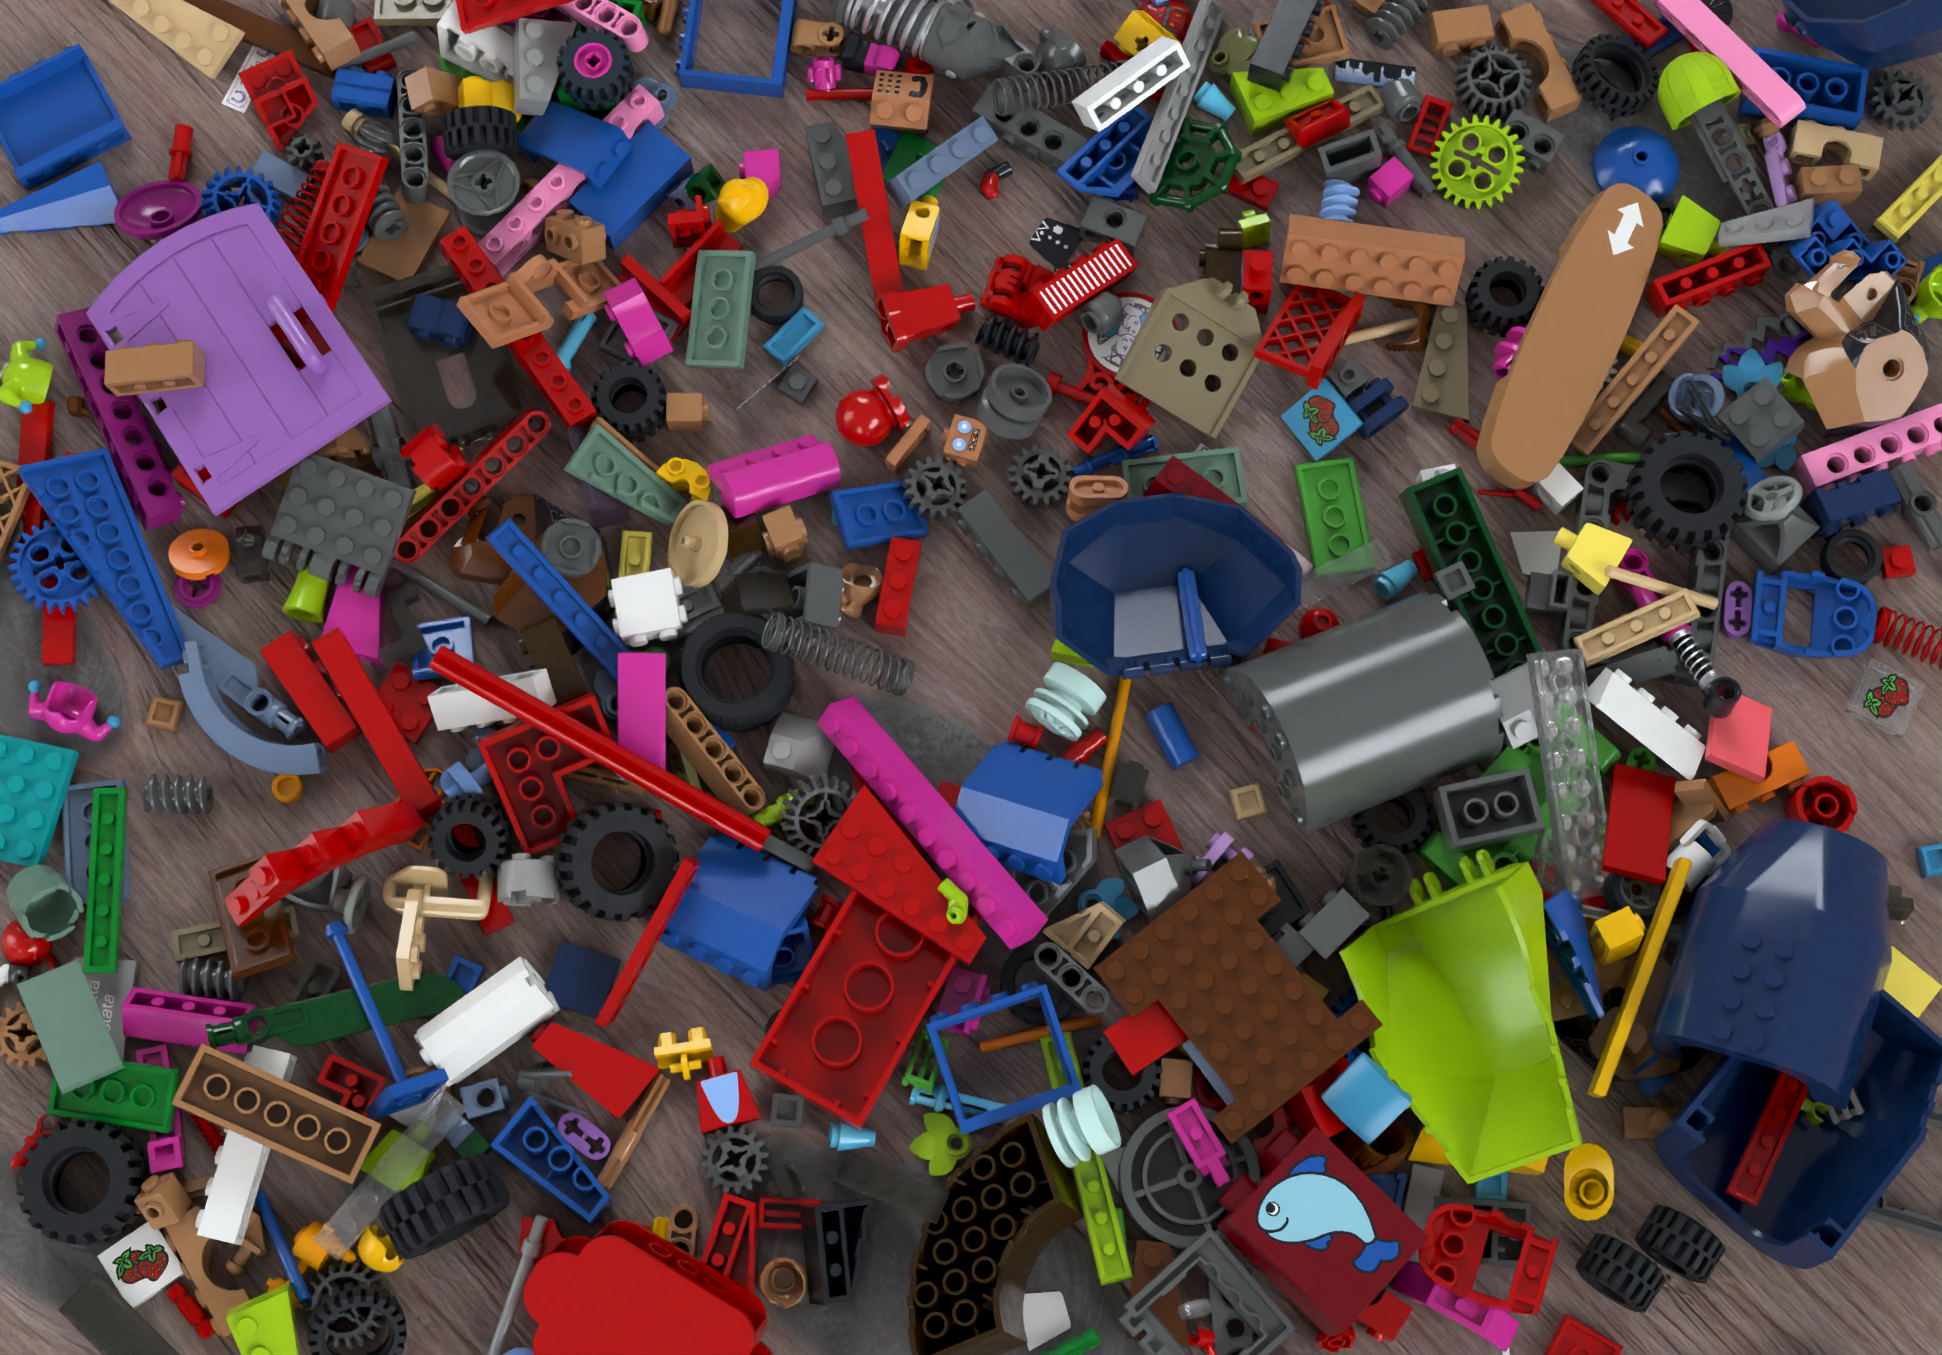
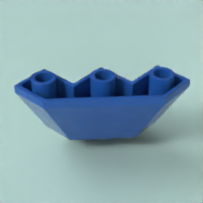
(1836, 232)

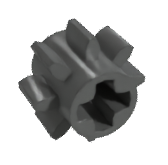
(304, 152)

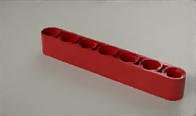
(485, 480)
(377, 722)

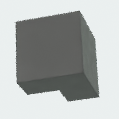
(1548, 594)

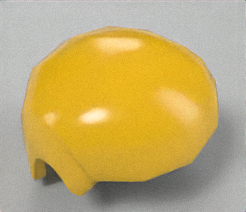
(378, 1251)

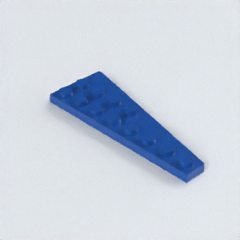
(97, 521)

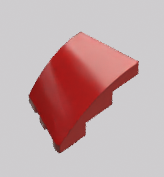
(280, 96)

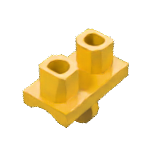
(686, 1055)

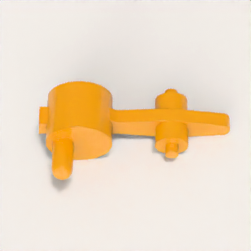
(311, 1256)

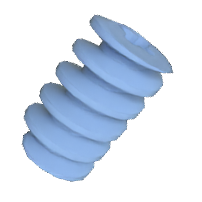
(1339, 201)

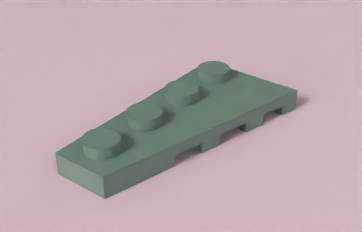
(619, 473)

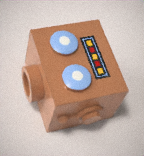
(964, 442)

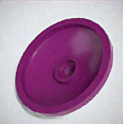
(158, 209)

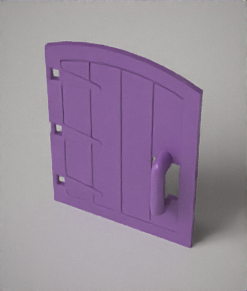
(224, 291)

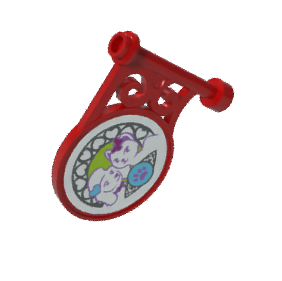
(1108, 351)

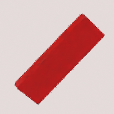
(681, 276)
(657, 295)

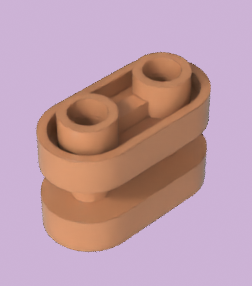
(1093, 492)

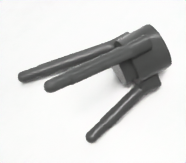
(537, 1079)

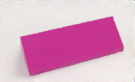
(642, 705)

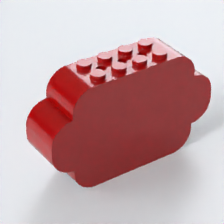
(638, 1297)

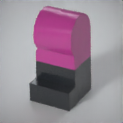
(867, 56)

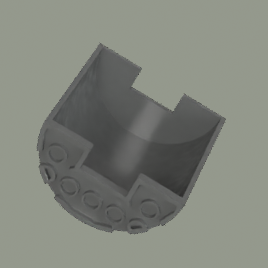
(1371, 708)

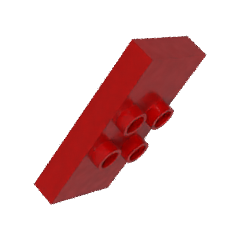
(855, 1010)

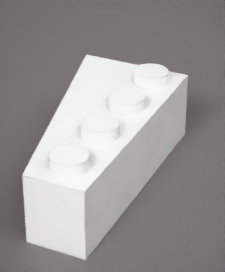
(481, 52)

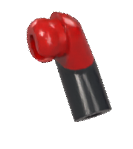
(992, 177)

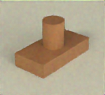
(1644, 1122)

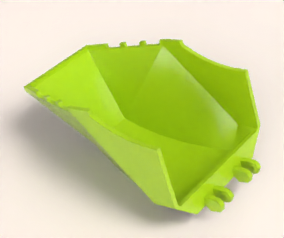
(1470, 1017)

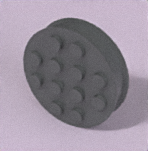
(1166, 1190)

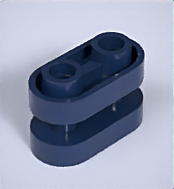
(1377, 392)

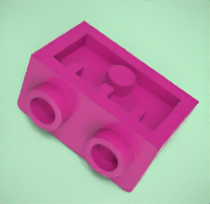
(962, 989)

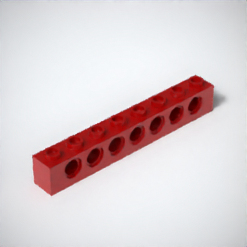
(531, 352)

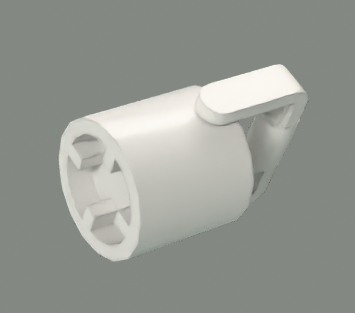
(1702, 861)

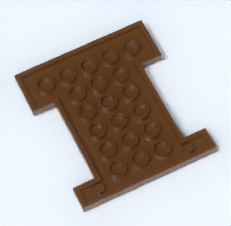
(1235, 994)

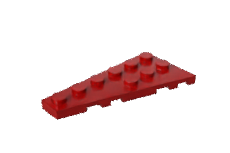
(884, 867)

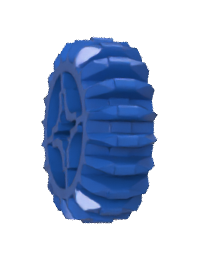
(215, 196)

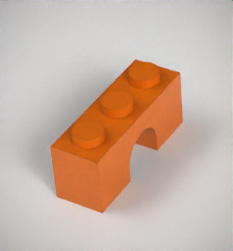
(1783, 769)

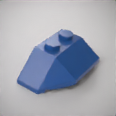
(1109, 156)

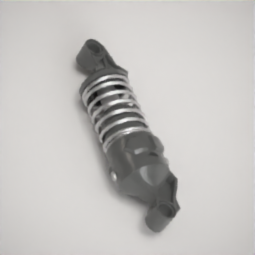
(943, 36)

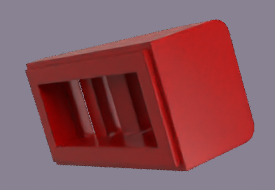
(1436, 105)

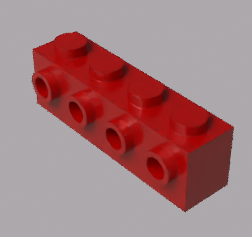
(1709, 279)

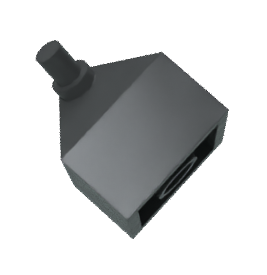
(1157, 873)

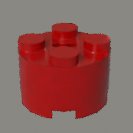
(434, 458)
(1823, 791)

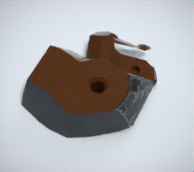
(514, 599)

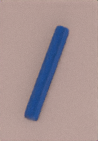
(1192, 615)

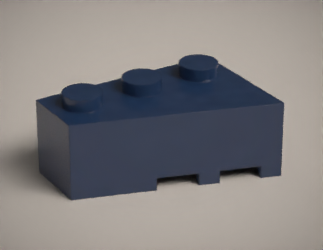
(1852, 503)

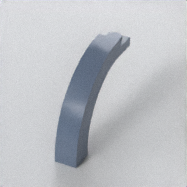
(232, 734)

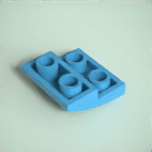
(1366, 1098)

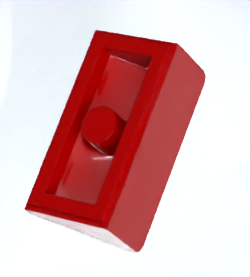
(1318, 122)

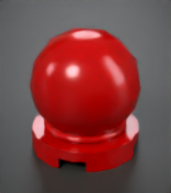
(868, 415)

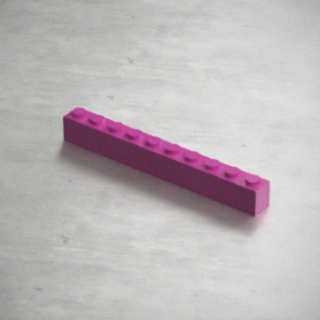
(932, 822)

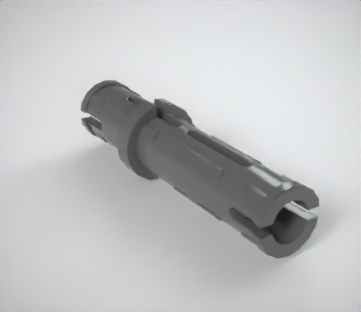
(1397, 148)

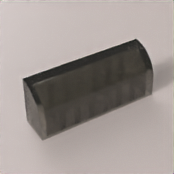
(112, 1322)

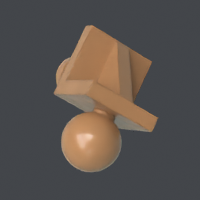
(252, 1243)

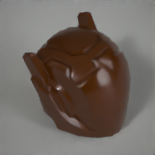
(1383, 1152)

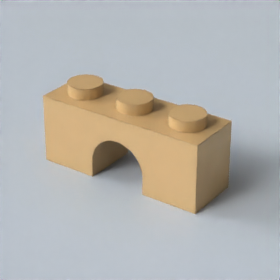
(1810, 139)

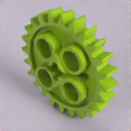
(1464, 186)

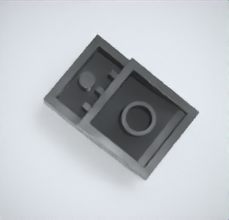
(1499, 1249)

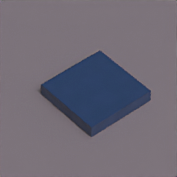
(582, 979)

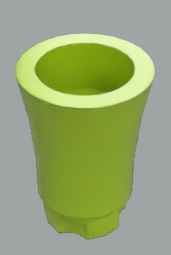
(307, 598)

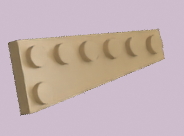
(187, 30)

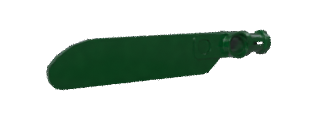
(339, 1013)

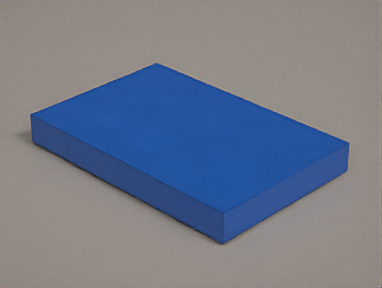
(875, 514)

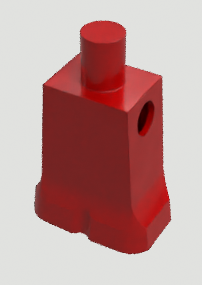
(919, 313)

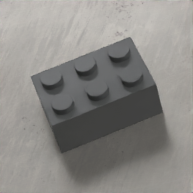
(1488, 810)

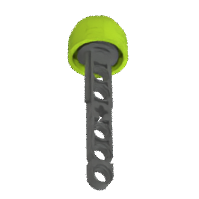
(1696, 92)

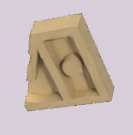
(1087, 932)

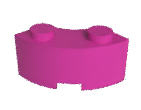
(637, 321)

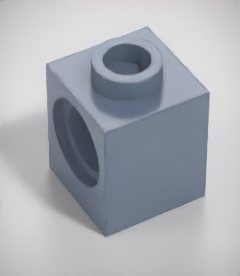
(472, 1094)

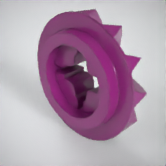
(187, 596)

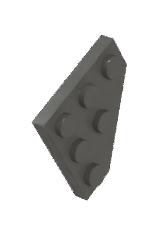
(1078, 856)

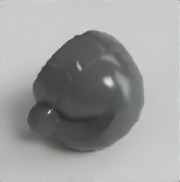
(1058, 52)

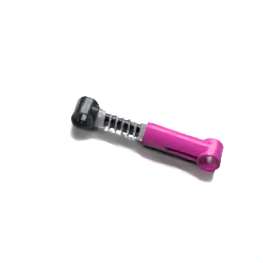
(1709, 679)

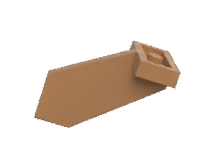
(1695, 802)

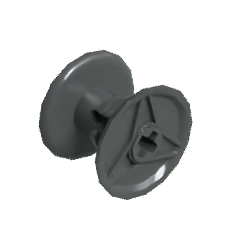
(483, 189)

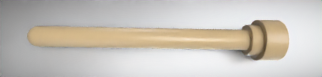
(352, 122)

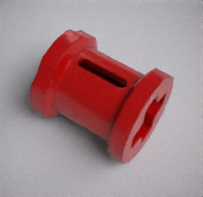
(1025, 732)
(825, 914)

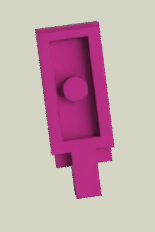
(1200, 1141)

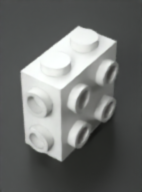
(648, 607)

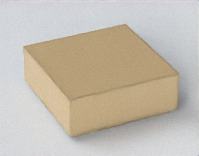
(1247, 802)

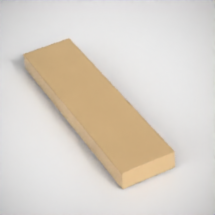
(1637, 627)

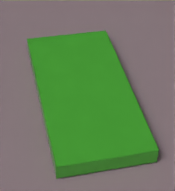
(1331, 508)

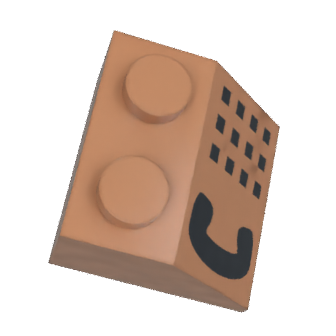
(901, 101)

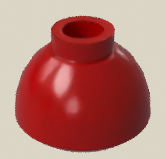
(1316, 621)

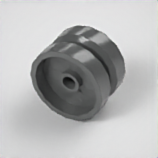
(1014, 401)

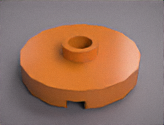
(199, 553)

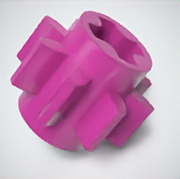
(824, 72)

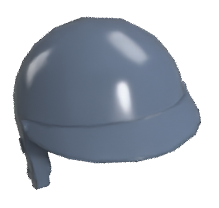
(1708, 388)

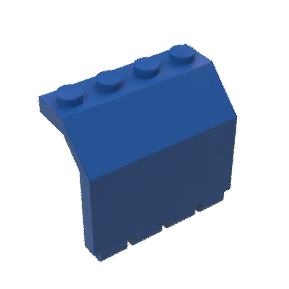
(1026, 806)
(739, 910)

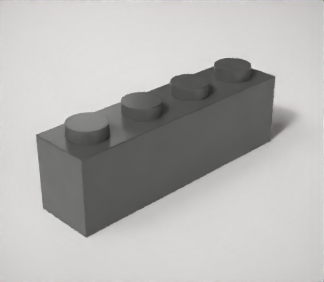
(1005, 548)

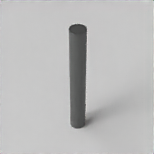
(382, 49)

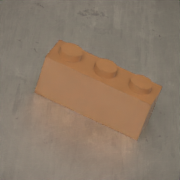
(154, 368)

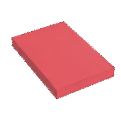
(1741, 739)

